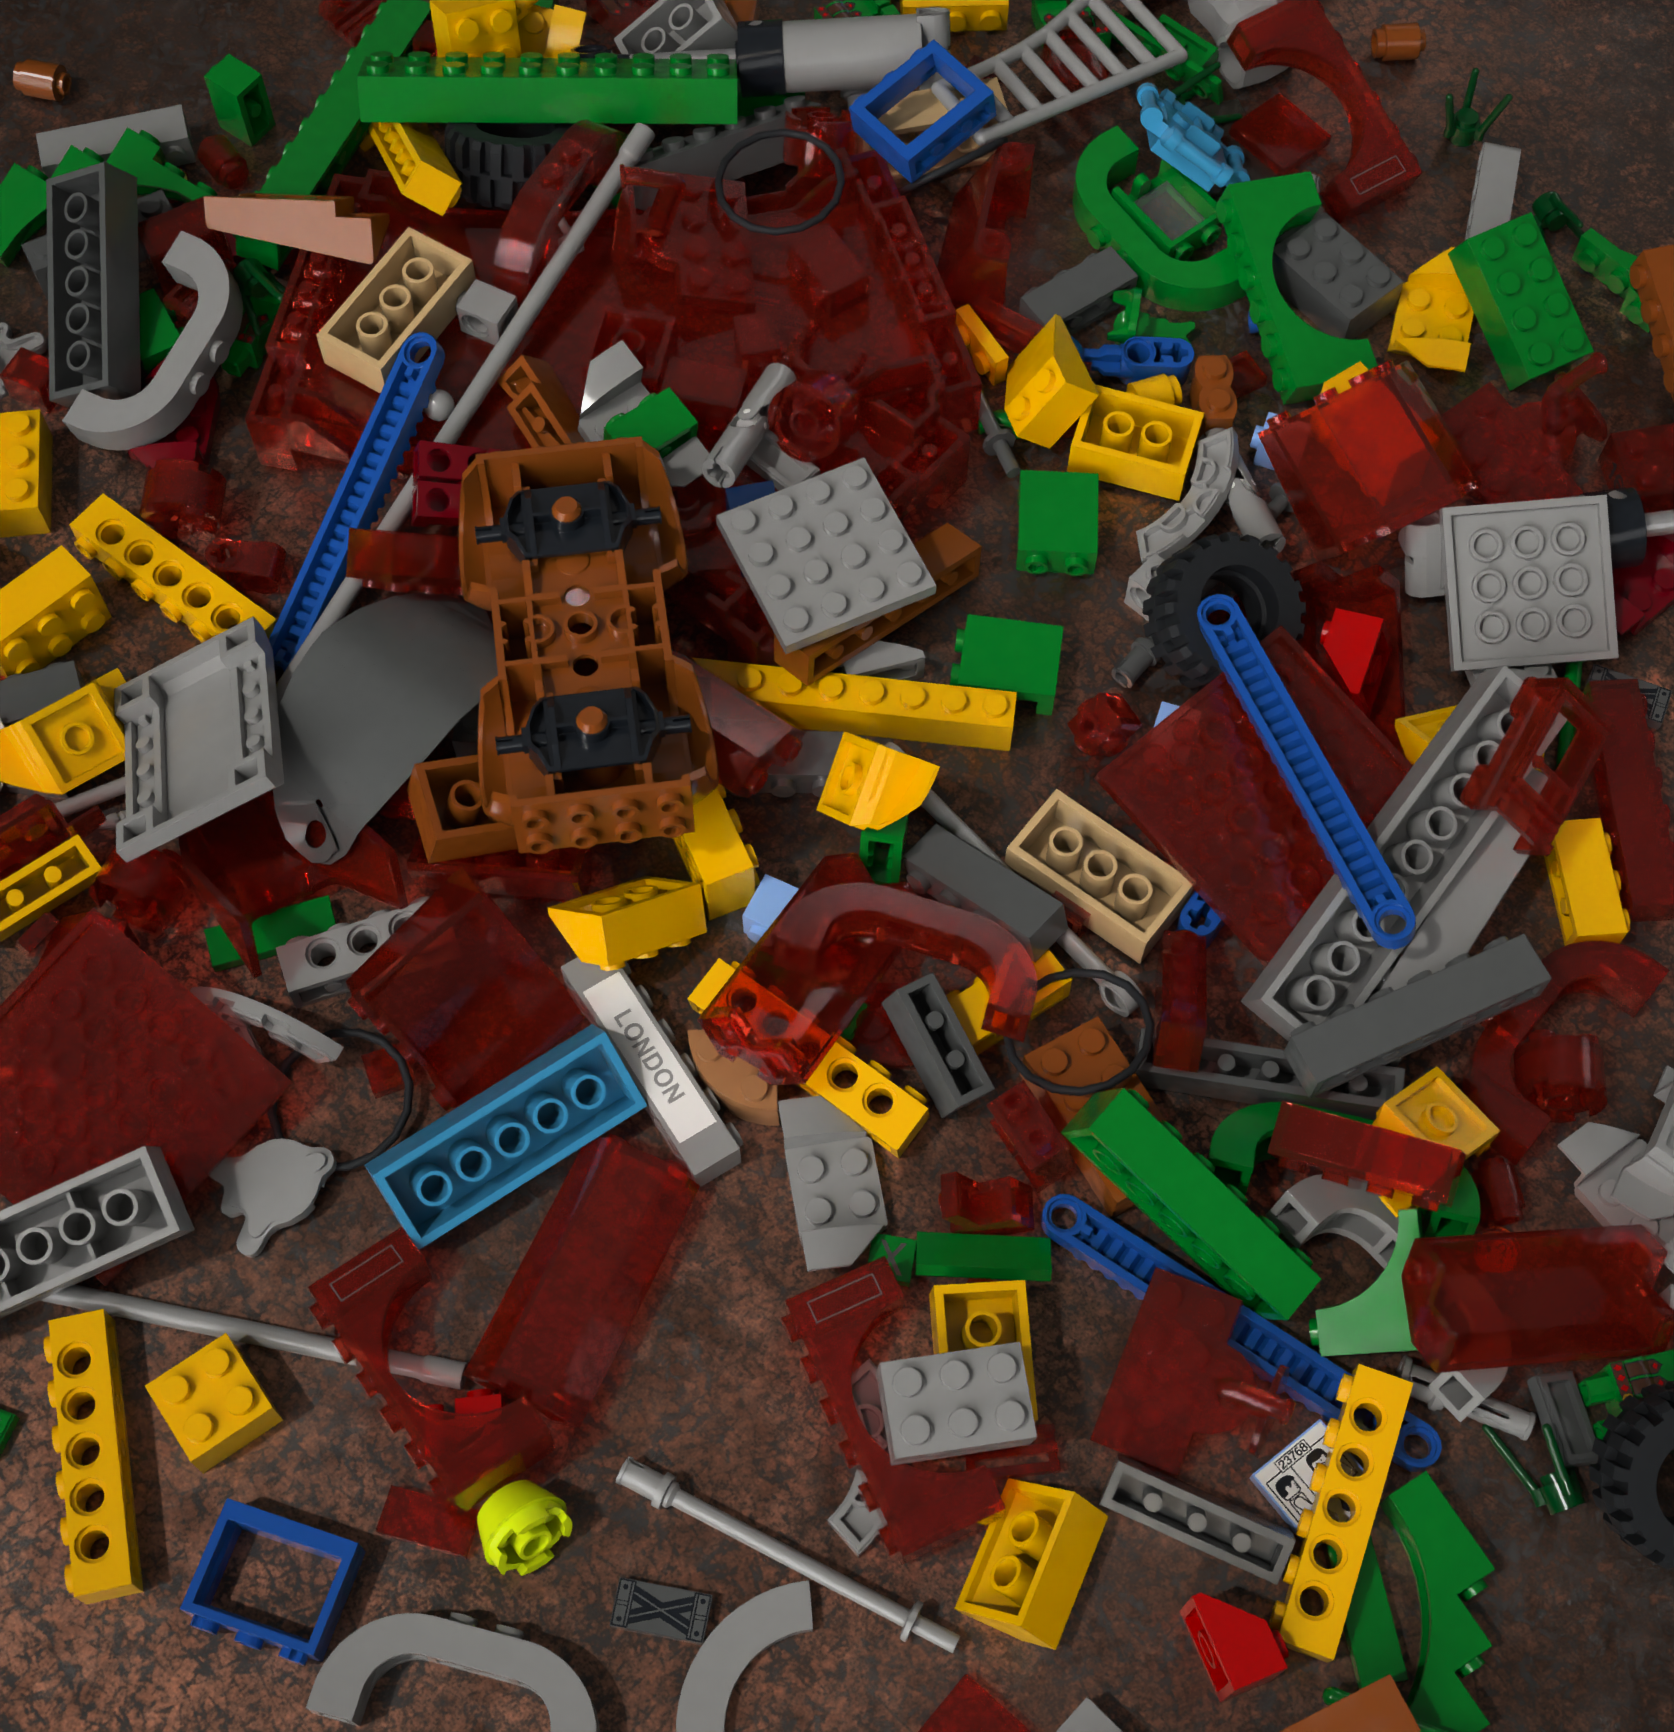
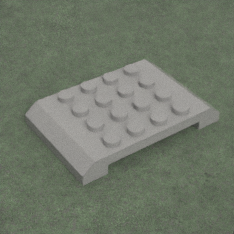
(198, 738)

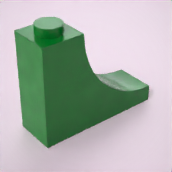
(1378, 1316)

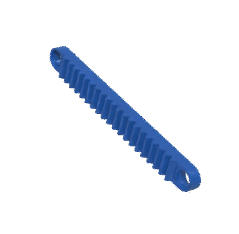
(359, 492)
(1306, 772)
(1265, 1346)

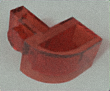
(986, 1207)

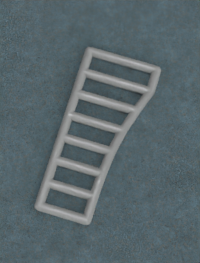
(1092, 86)

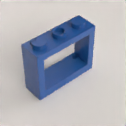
(943, 135)
(238, 1517)

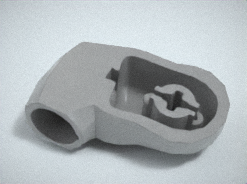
(1220, 20)

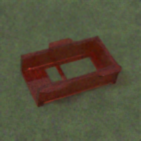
(1501, 782)

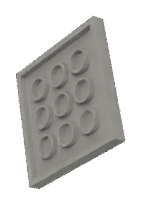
(825, 555)
(1528, 583)

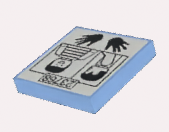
(1289, 1473)

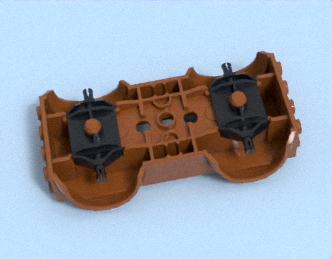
(564, 750)

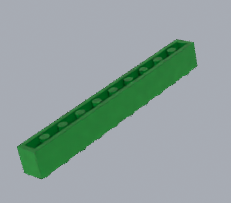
(334, 128)

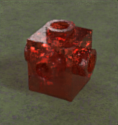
(1104, 725)

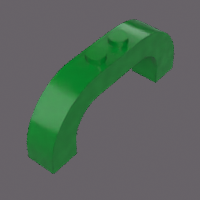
(1163, 280)
(1244, 1141)

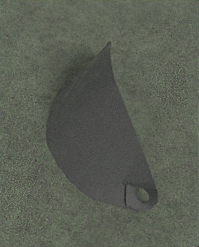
(371, 706)

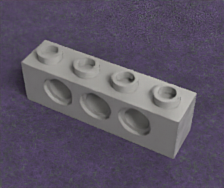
(301, 954)

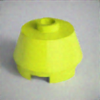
(522, 1526)

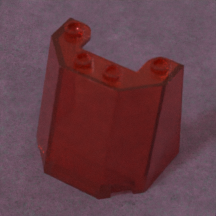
(1367, 460)
(463, 993)

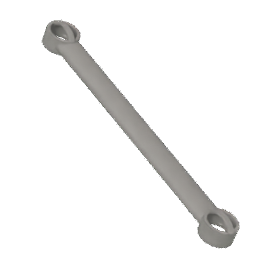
(1112, 995)

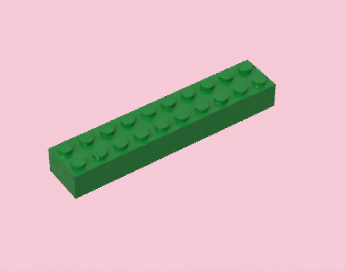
(547, 88)

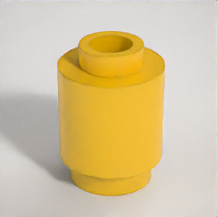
(1158, 388)

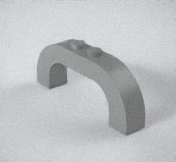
(185, 370)
(1326, 1207)
(373, 1649)

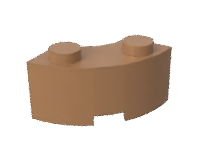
(734, 1083)

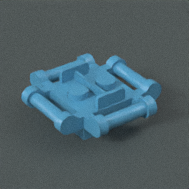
(1189, 139)

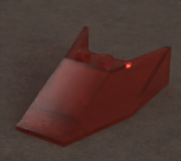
(251, 869)

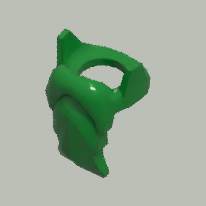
(1135, 323)

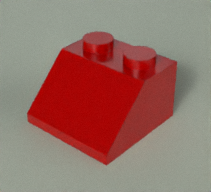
(1358, 654)
(1233, 1645)

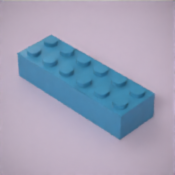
(506, 1135)

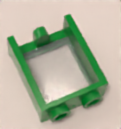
(1171, 211)

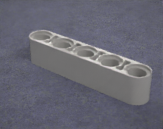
(1493, 188)

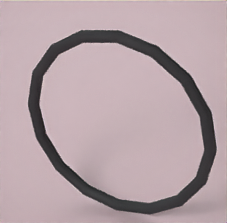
(952, 166)
(787, 229)
(1112, 1082)
(408, 1094)

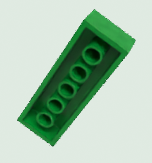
(1191, 1203)

